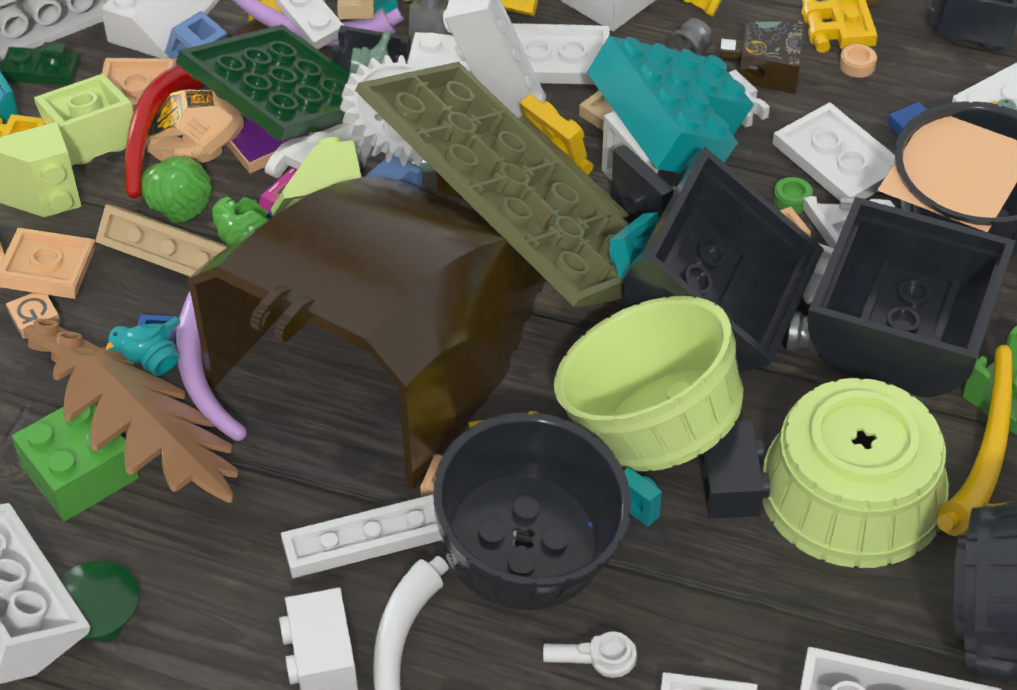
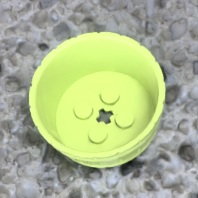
(654, 381)
(853, 500)

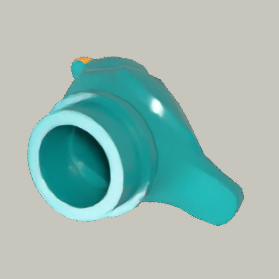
(147, 345)

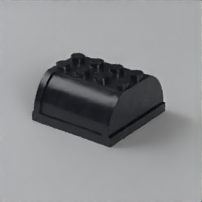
(731, 249)
(907, 298)

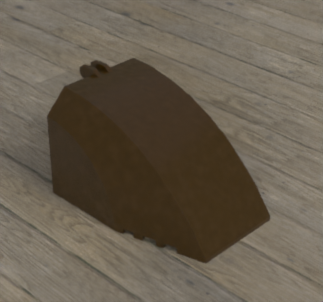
(390, 273)

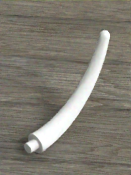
(399, 614)

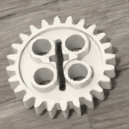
(367, 121)

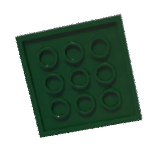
(271, 80)

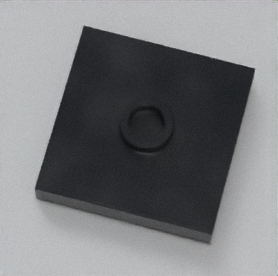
(637, 186)

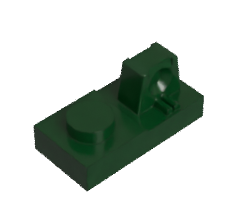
(41, 66)

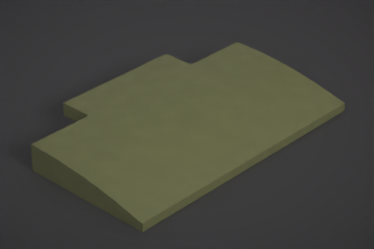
(508, 176)

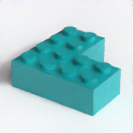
(671, 99)

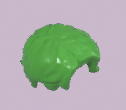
(177, 188)
(238, 219)

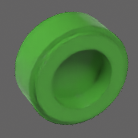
(791, 193)

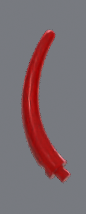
(147, 107)

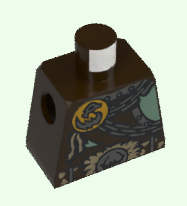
(768, 54)

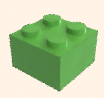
(63, 465)

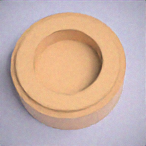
(858, 60)

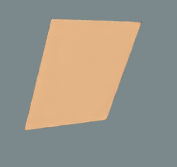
(957, 168)

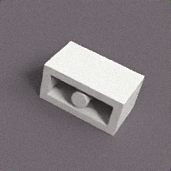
(320, 642)

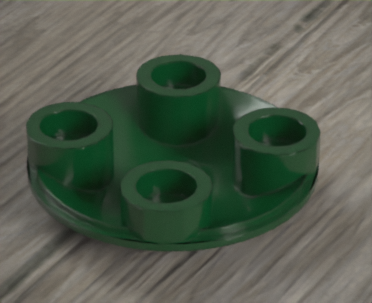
(104, 595)

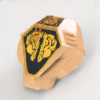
(201, 119)

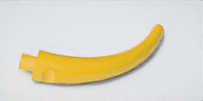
(978, 488)

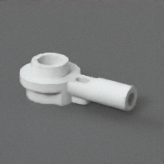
(610, 654)

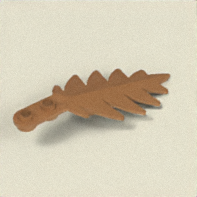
(136, 406)

